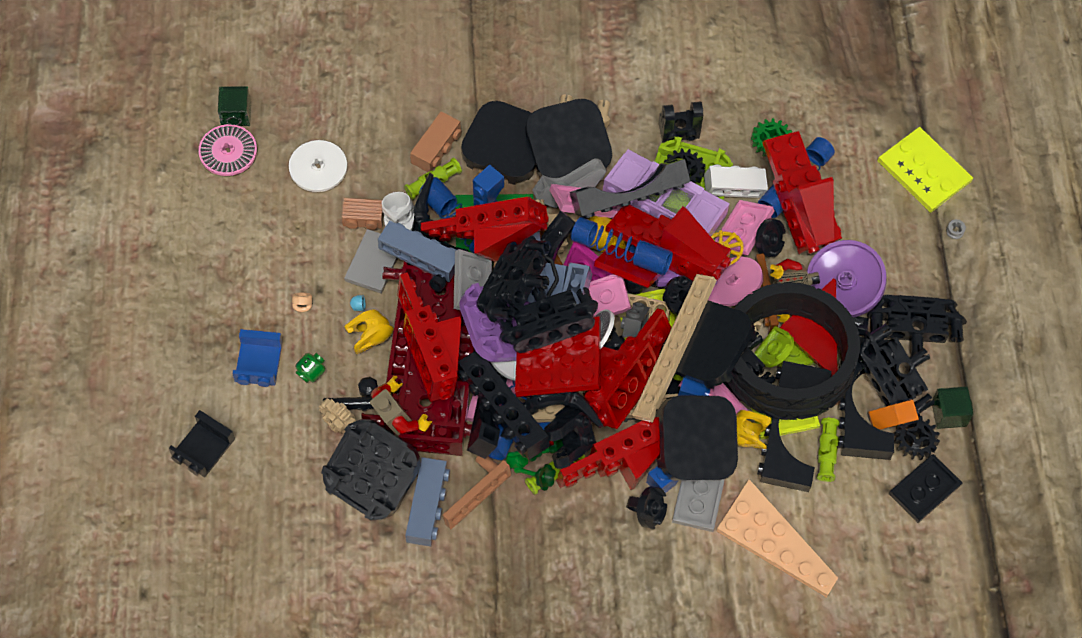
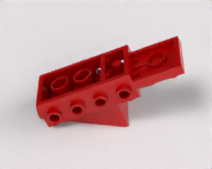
(802, 194)
(492, 225)
(691, 245)
(430, 342)
(627, 371)
(629, 450)

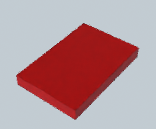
(625, 269)

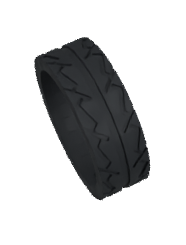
(824, 310)

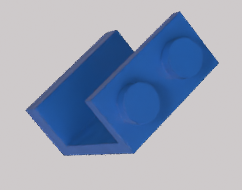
(258, 358)

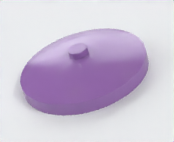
(857, 272)

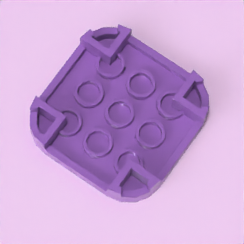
(483, 332)

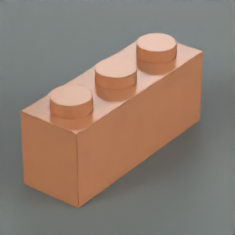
(436, 142)

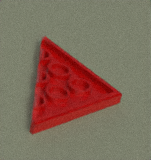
(813, 338)

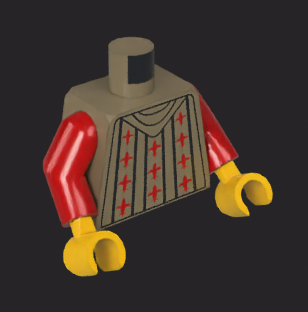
(794, 272)
(392, 411)

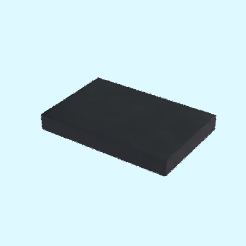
(925, 488)

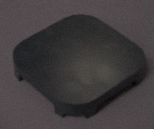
(567, 137)
(500, 141)
(716, 345)
(697, 437)
(371, 469)

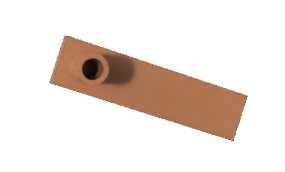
(479, 492)

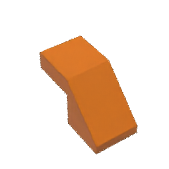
(893, 415)

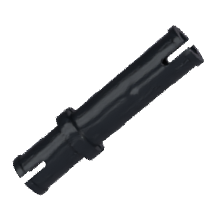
(353, 403)

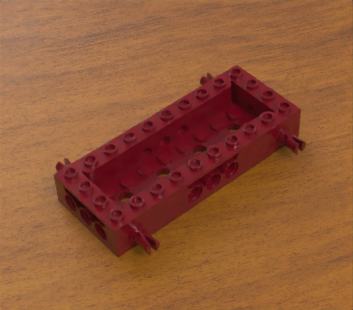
(448, 416)

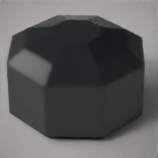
(367, 385)

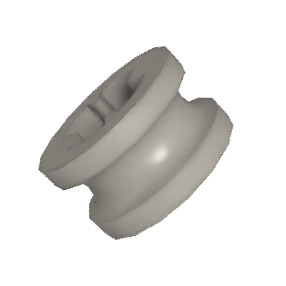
(958, 234)

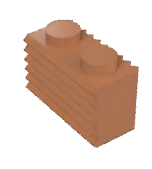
(362, 213)

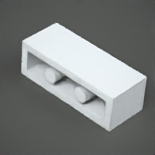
(736, 181)

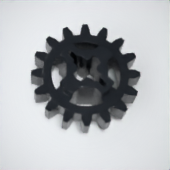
(694, 165)
(910, 444)

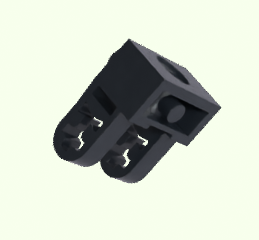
(689, 120)
(576, 433)

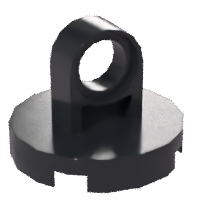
(770, 237)
(649, 507)

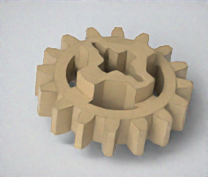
(336, 415)

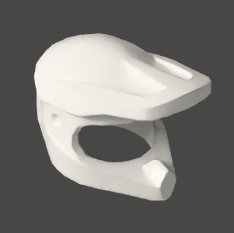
(398, 208)

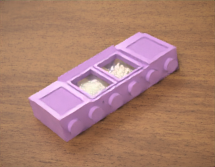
(635, 169)

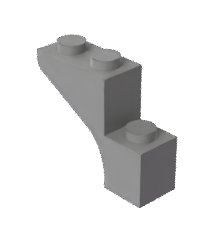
(584, 176)

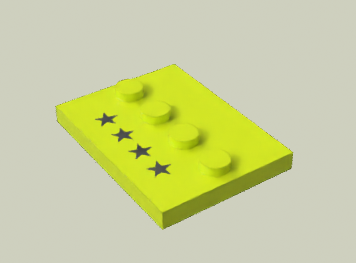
(925, 169)

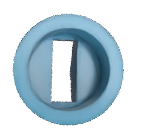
(358, 303)

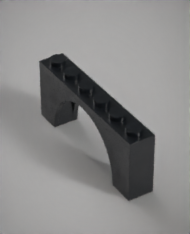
(857, 435)
(779, 465)

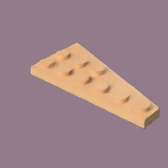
(766, 533)

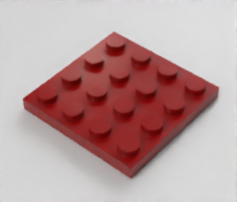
(561, 366)

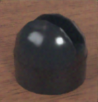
(438, 283)

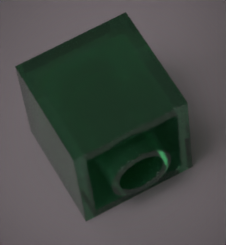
(234, 105)
(952, 407)

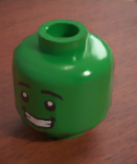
(310, 367)

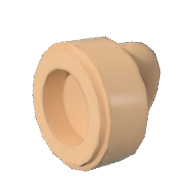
(302, 298)

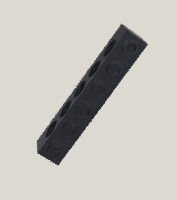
(489, 379)

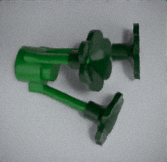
(544, 475)

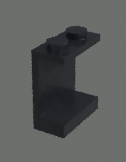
(203, 445)

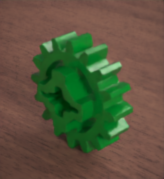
(767, 131)

